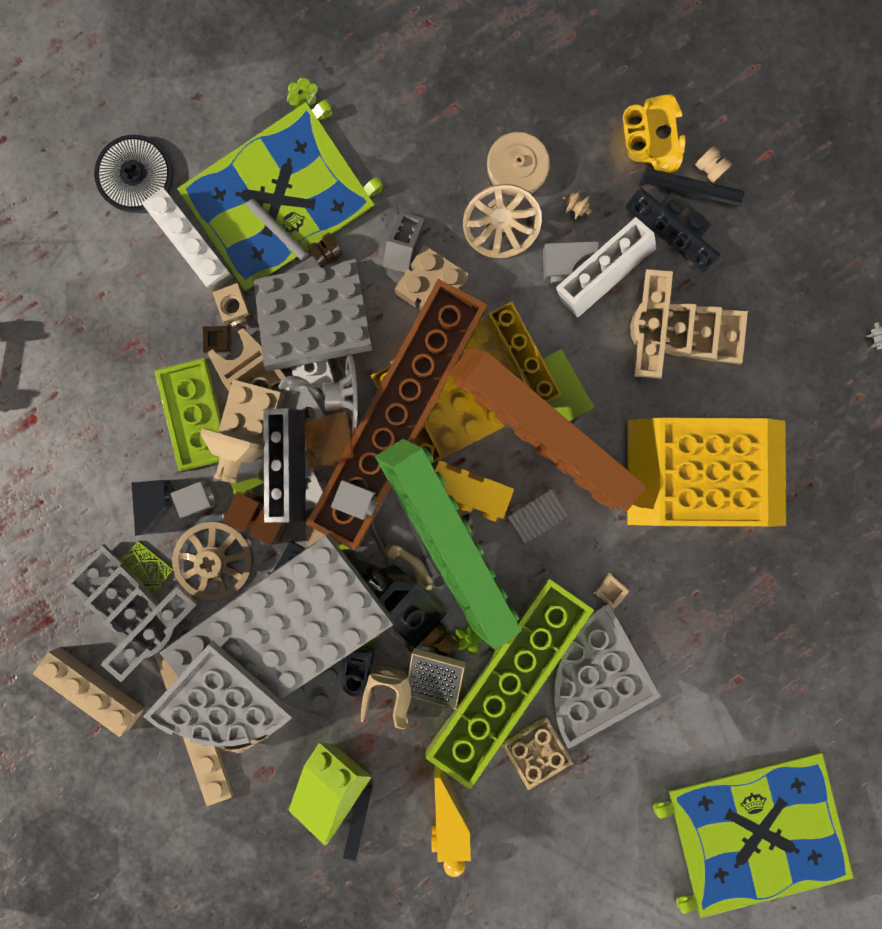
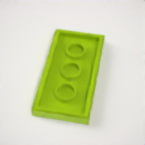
(189, 407)

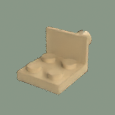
(241, 428)

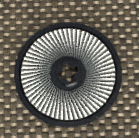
(126, 155)

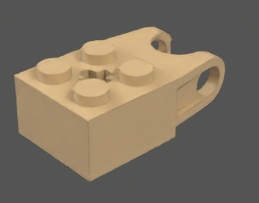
(247, 367)

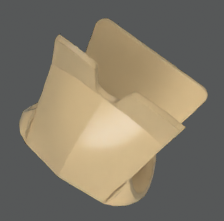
(396, 680)

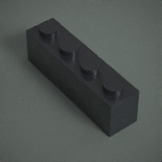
(284, 465)

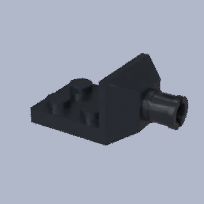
(406, 602)

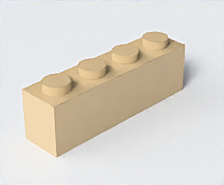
(88, 691)

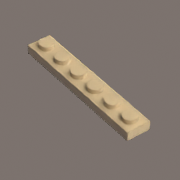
(205, 759)

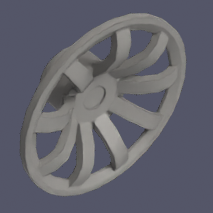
(337, 395)

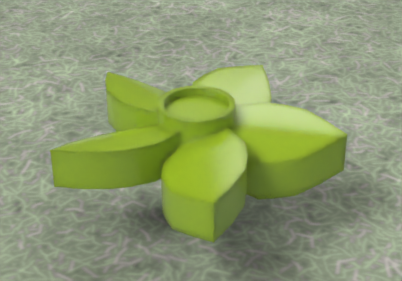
(468, 640)

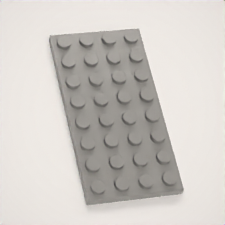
(291, 621)

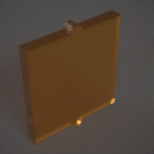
(328, 440)

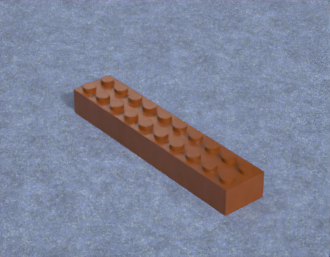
(401, 404)

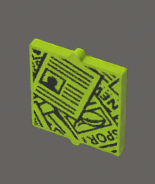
(147, 566)

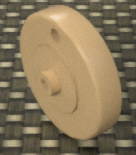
(518, 160)

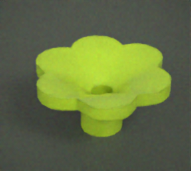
(302, 92)

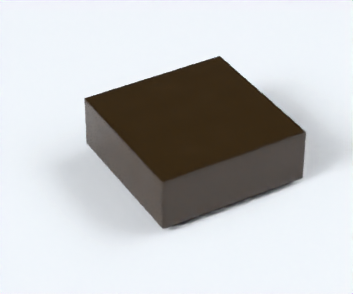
(217, 338)

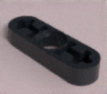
(357, 824)

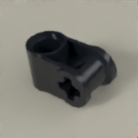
(357, 665)

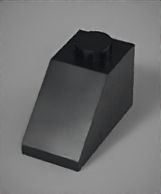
(150, 503)

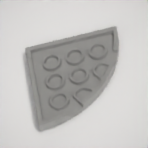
(599, 679)
(218, 703)

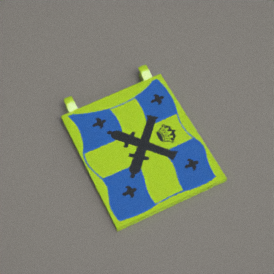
(294, 177)
(758, 835)

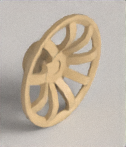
(500, 218)
(211, 561)

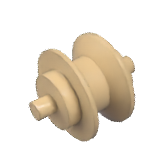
(577, 204)

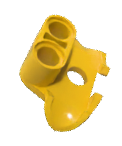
(665, 153)

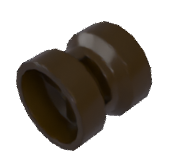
(325, 250)
(445, 644)

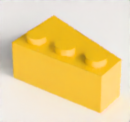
(475, 491)

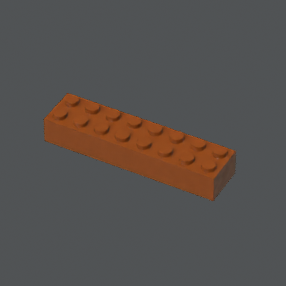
(545, 429)

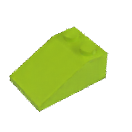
(327, 790)

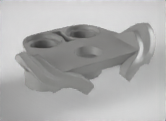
(300, 395)

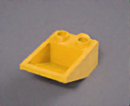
(452, 831)

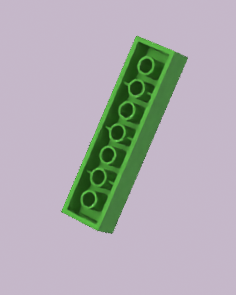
(449, 541)

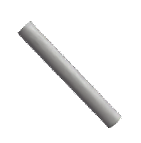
(277, 229)

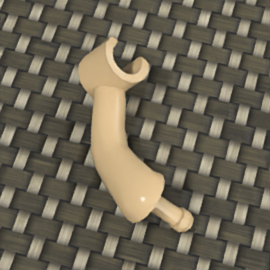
(422, 576)

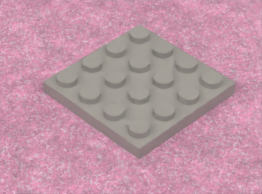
(311, 315)

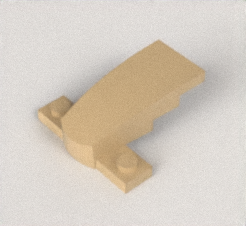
(682, 329)

